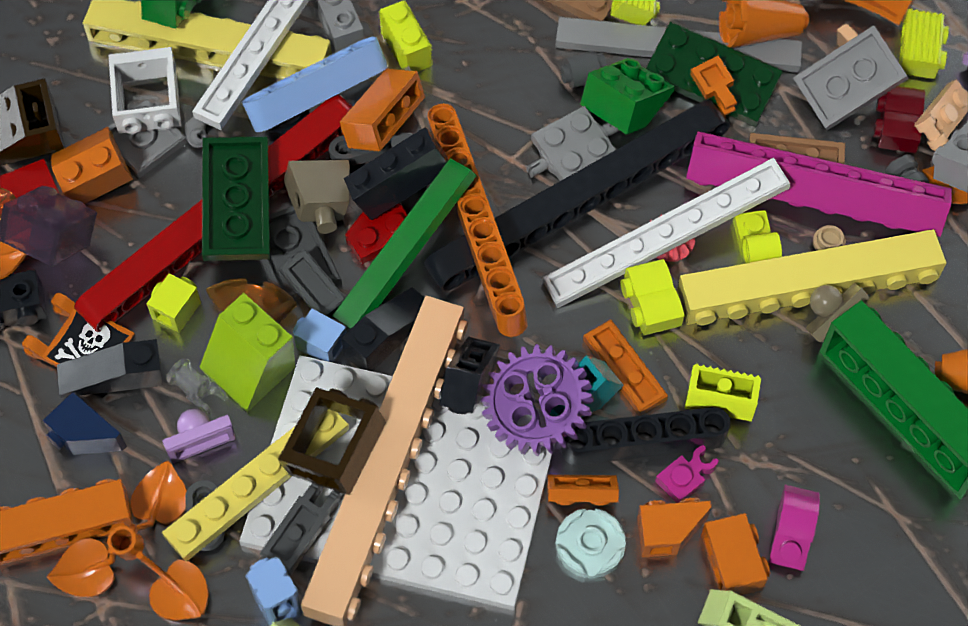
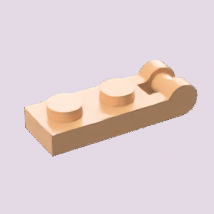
(943, 114)

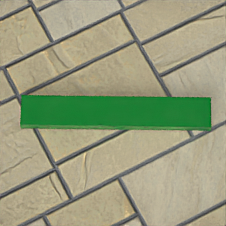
(405, 243)

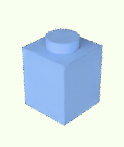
(319, 336)

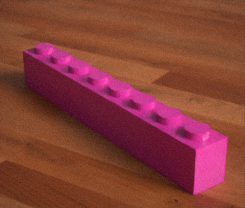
(826, 184)

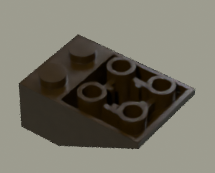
(28, 122)

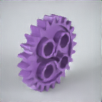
(567, 390)

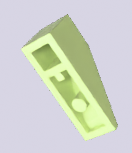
(731, 609)

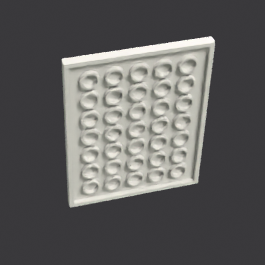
(465, 509)

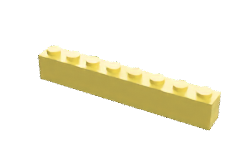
(196, 38)
(792, 279)

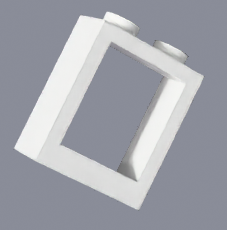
(126, 68)

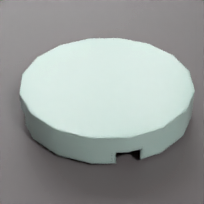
(590, 543)

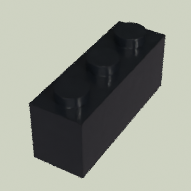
(396, 173)

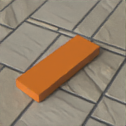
(639, 384)

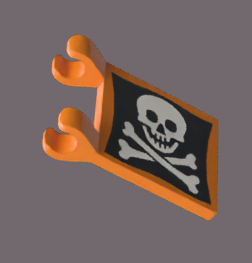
(75, 336)

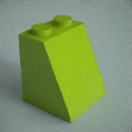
(247, 353)

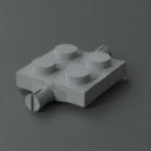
(570, 144)

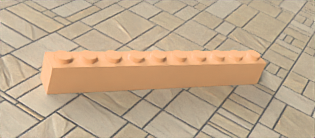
(363, 514)

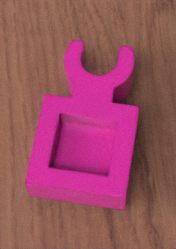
(684, 477)

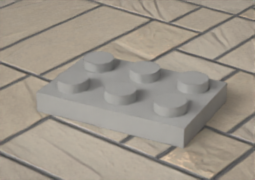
(850, 77)

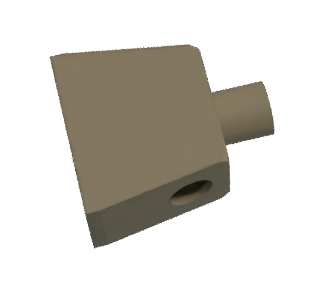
(318, 191)

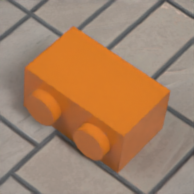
(734, 555)

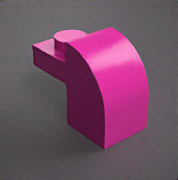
(795, 527)

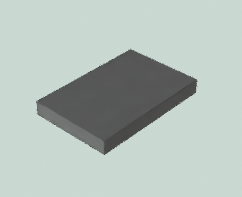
(287, 239)

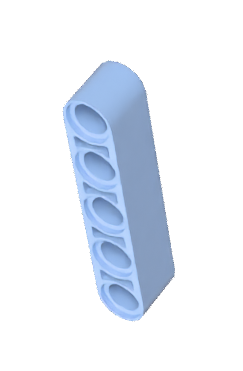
(315, 84)

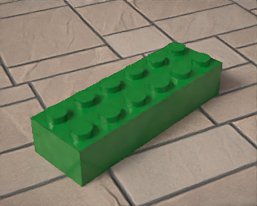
(902, 391)

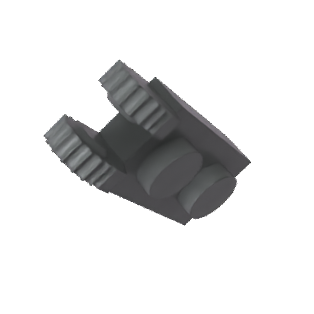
(300, 528)

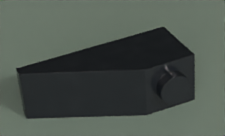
(382, 330)
(112, 370)
(467, 374)

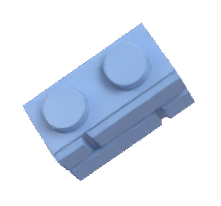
(274, 590)

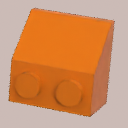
(90, 167)

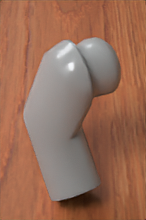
(195, 132)

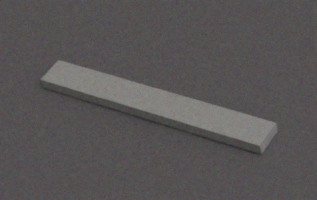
(643, 40)

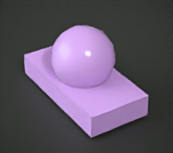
(197, 434)

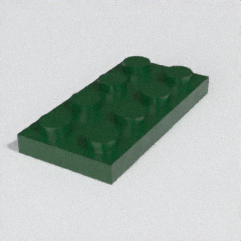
(684, 49)
(235, 198)

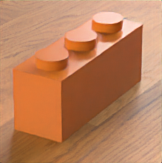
(382, 109)

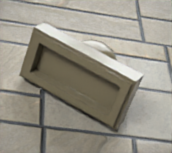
(830, 304)

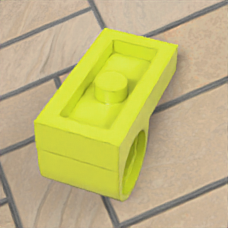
(755, 237)

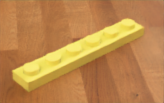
(244, 491)

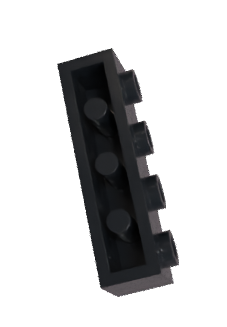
(21, 299)

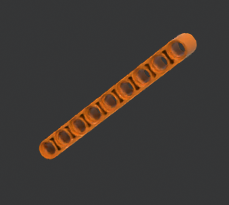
(481, 229)

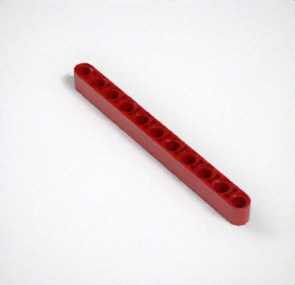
(182, 239)

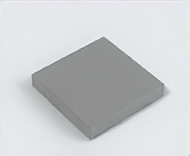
(147, 148)

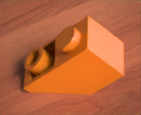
(669, 527)

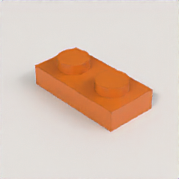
(582, 488)

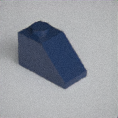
(81, 429)

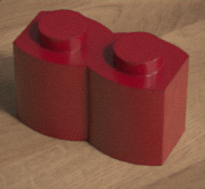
(899, 112)

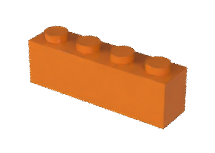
(62, 520)

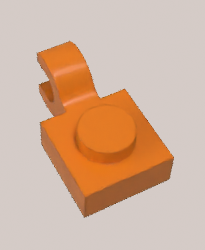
(714, 80)

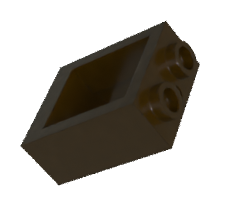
(323, 473)

